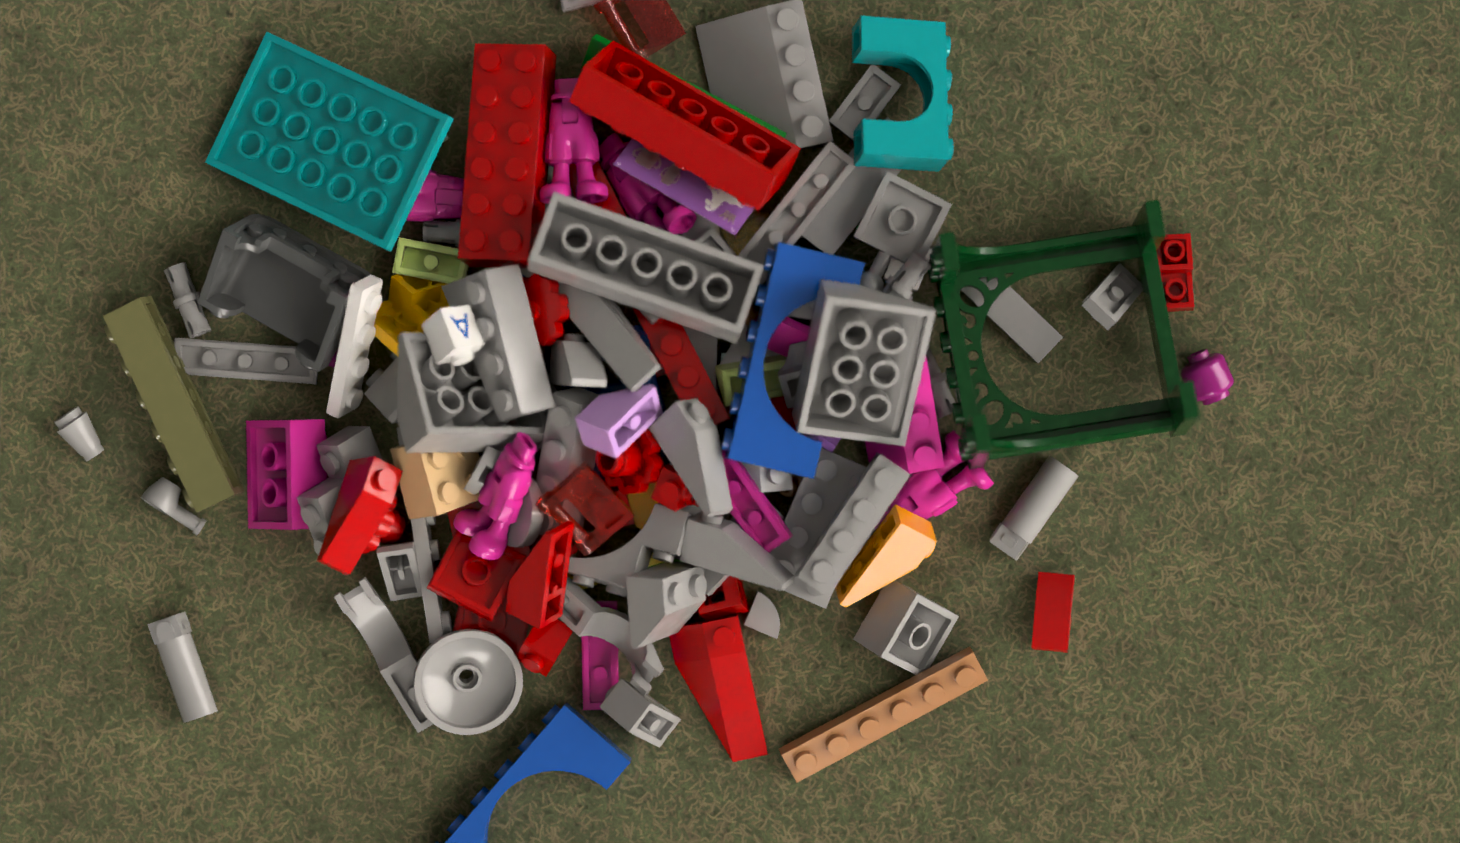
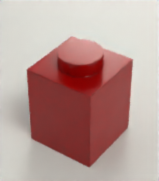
(544, 647)

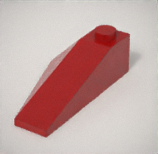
(719, 676)

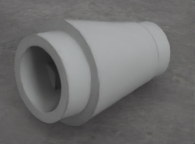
(79, 433)

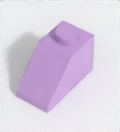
(618, 419)

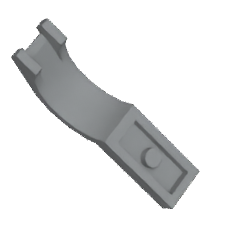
(590, 619)
(387, 645)

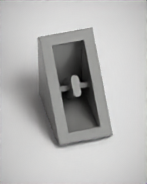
(400, 570)

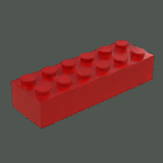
(684, 125)
(506, 153)

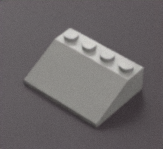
(768, 69)
(861, 364)
(448, 405)

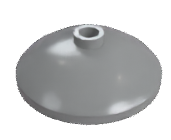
(471, 703)

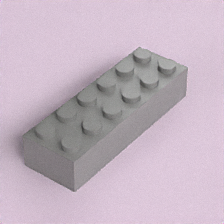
(644, 267)

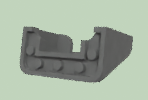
(283, 284)

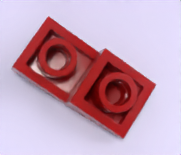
(1176, 271)
(1053, 612)

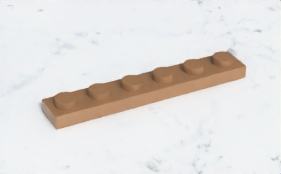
(883, 714)

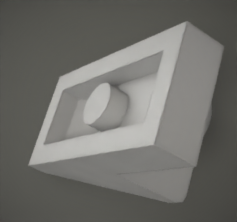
(1113, 296)

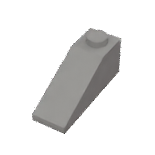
(696, 454)
(729, 550)

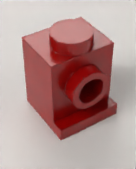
(671, 490)
(734, 601)

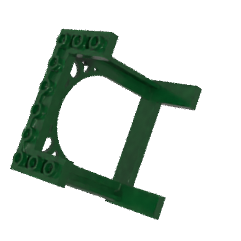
(963, 266)

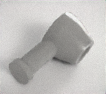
(164, 497)

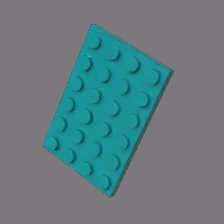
(329, 141)

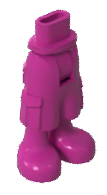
(568, 142)
(438, 198)
(641, 199)
(929, 495)
(501, 499)

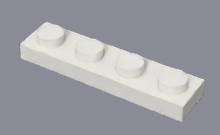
(354, 346)

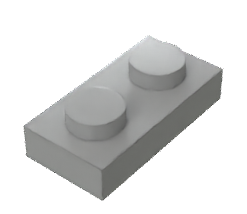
(865, 100)

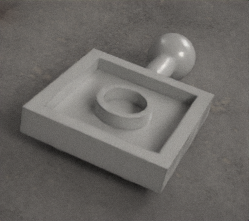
(897, 223)

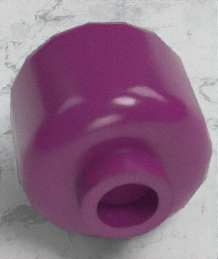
(1209, 374)

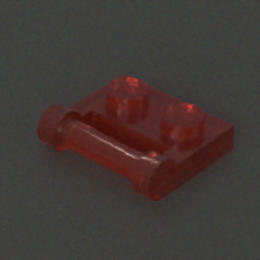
(652, 16)
(594, 501)

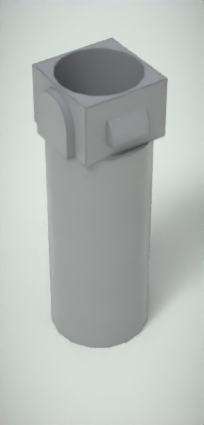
(1033, 508)
(183, 666)

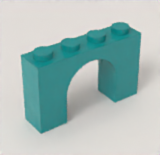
(920, 51)

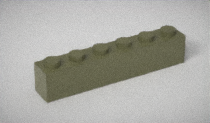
(172, 403)

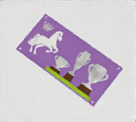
(683, 187)

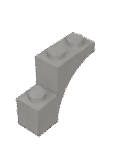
(335, 454)
(661, 535)

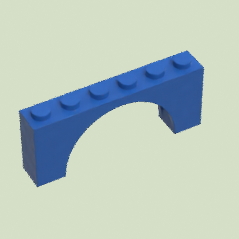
(757, 430)
(565, 745)

